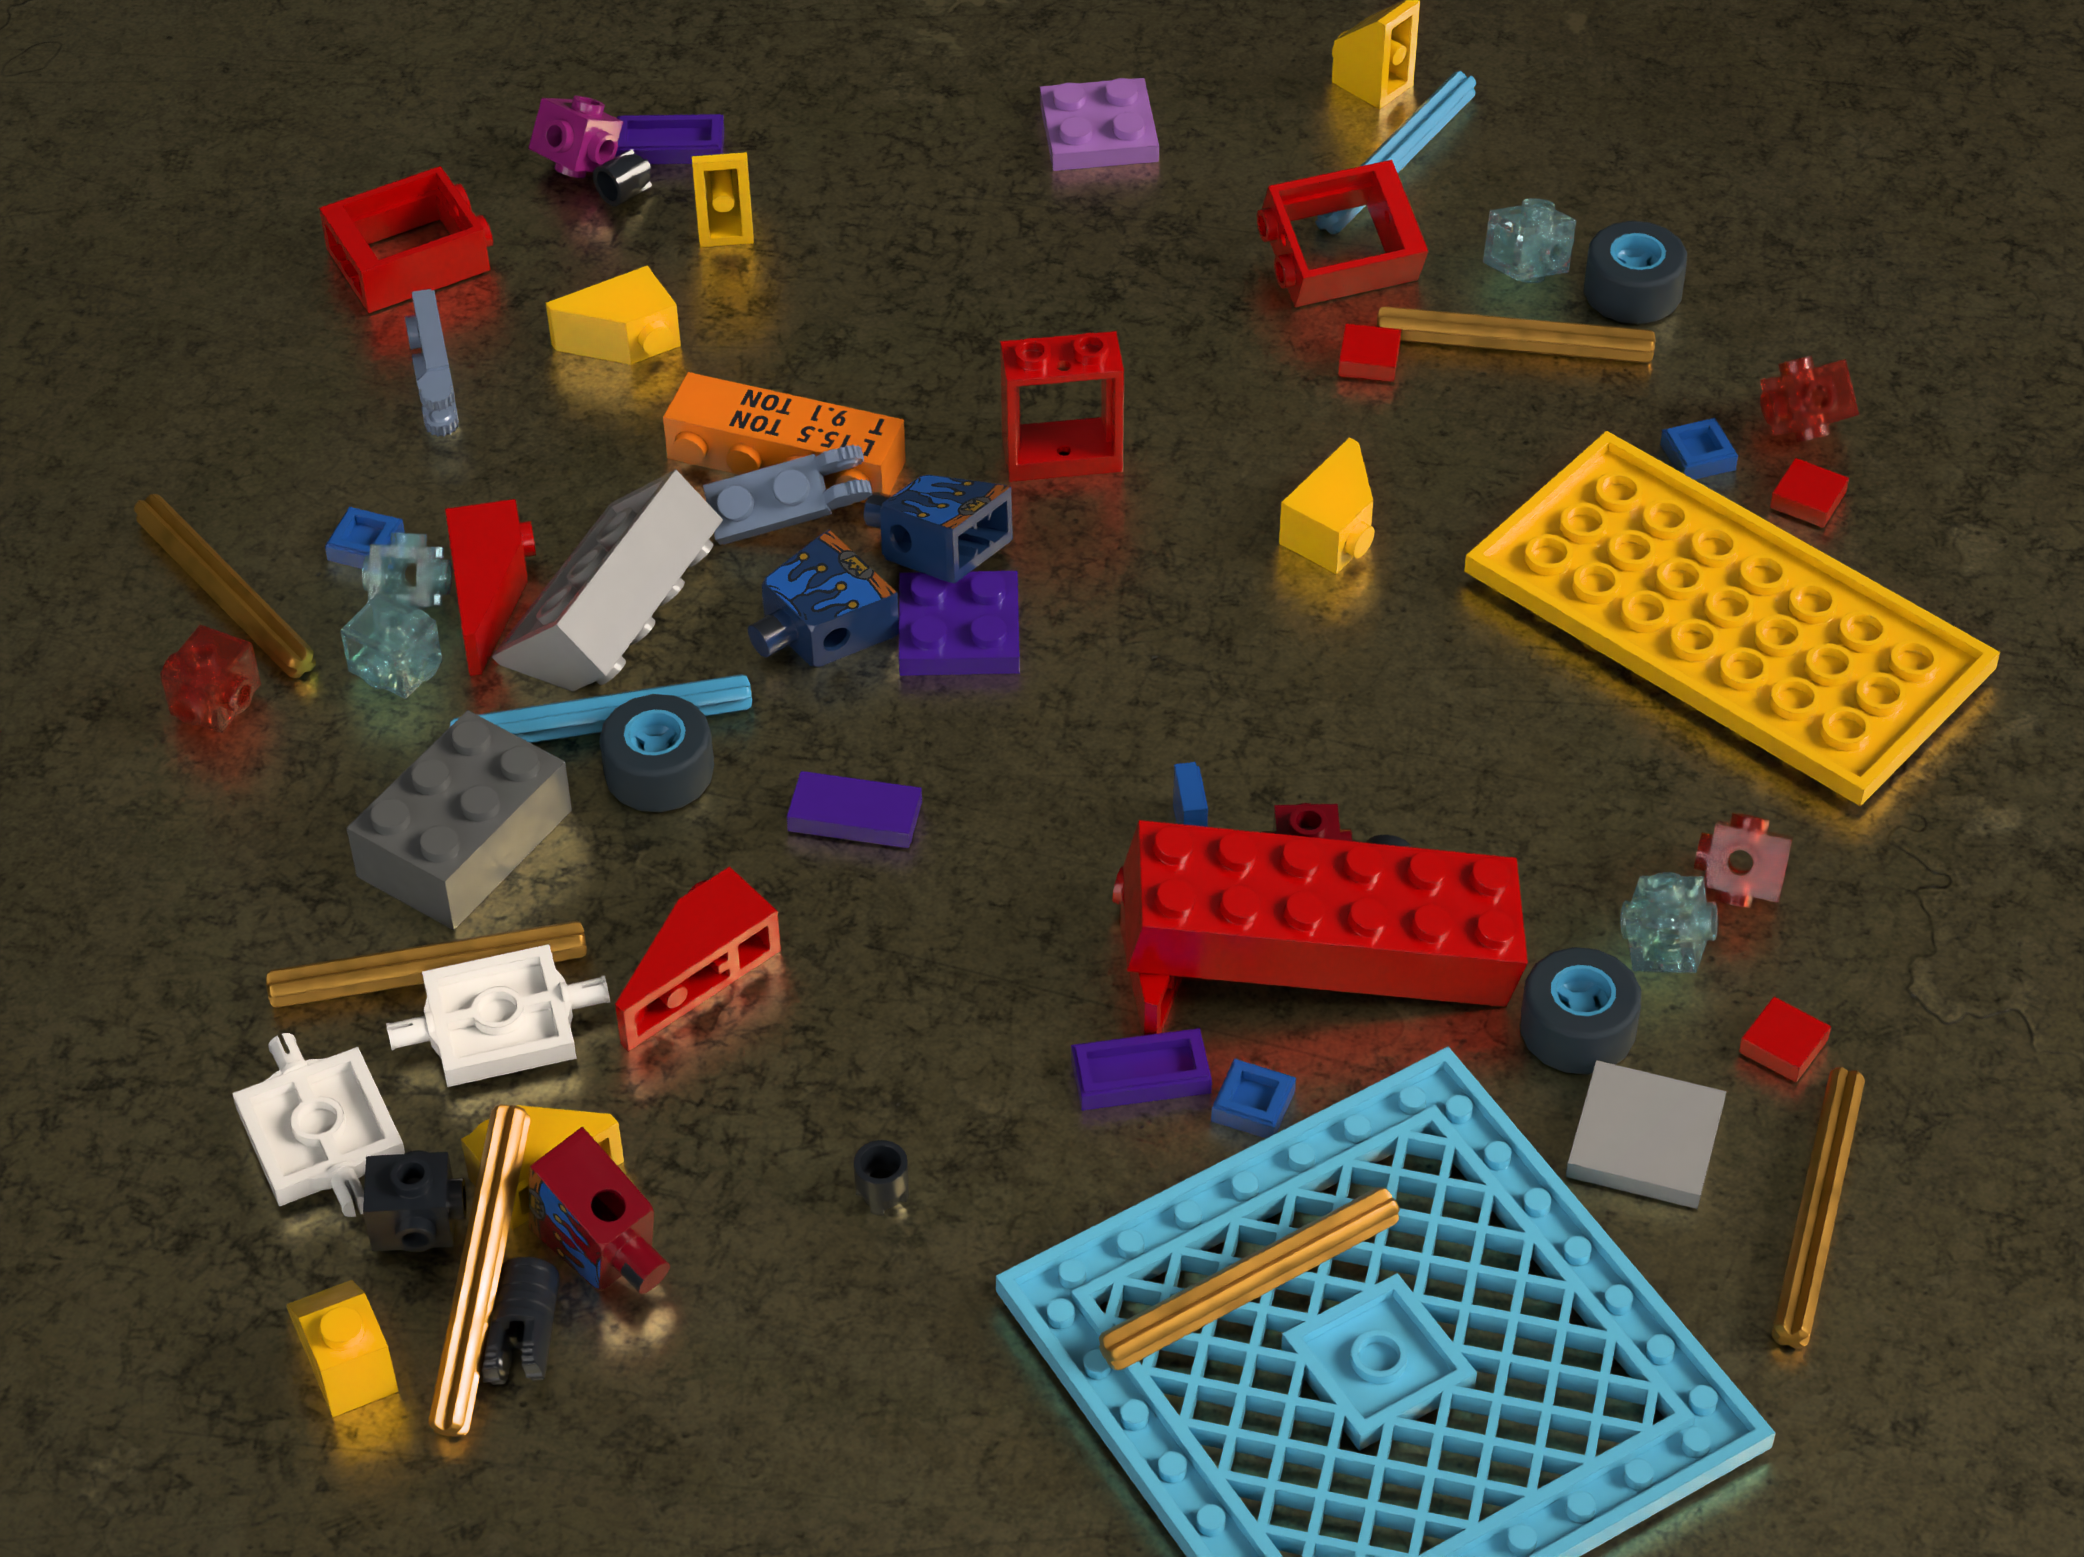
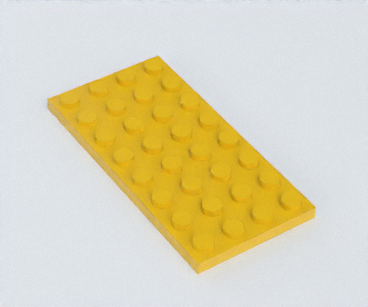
(1733, 616)

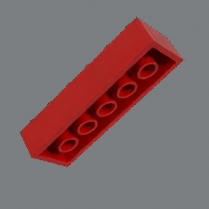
(1323, 914)

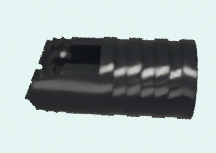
(521, 1319)

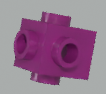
(575, 134)

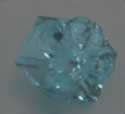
(1529, 241)
(386, 567)
(392, 646)
(1668, 923)

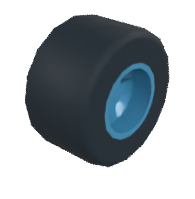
(1635, 272)
(657, 753)
(1580, 1009)

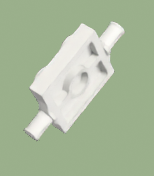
(498, 1015)
(317, 1124)

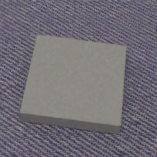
(1646, 1134)

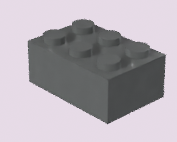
(460, 819)

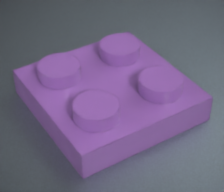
(1099, 124)

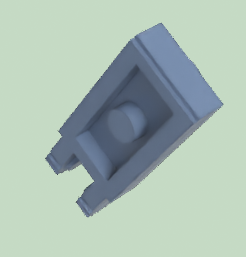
(431, 365)
(784, 494)

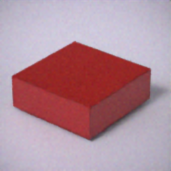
(1369, 352)
(1809, 492)
(1785, 1039)

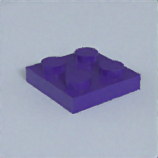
(959, 625)

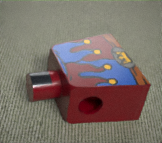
(593, 1215)

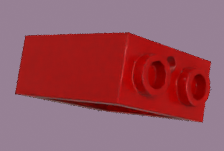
(396, 209)
(1391, 213)
(1092, 443)

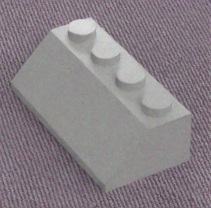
(612, 586)

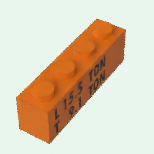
(753, 428)

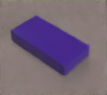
(671, 137)
(854, 809)
(1141, 1069)

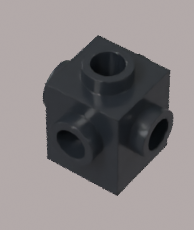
(412, 1201)

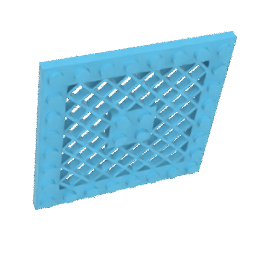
(1381, 1352)

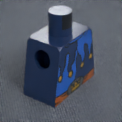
(942, 524)
(825, 605)

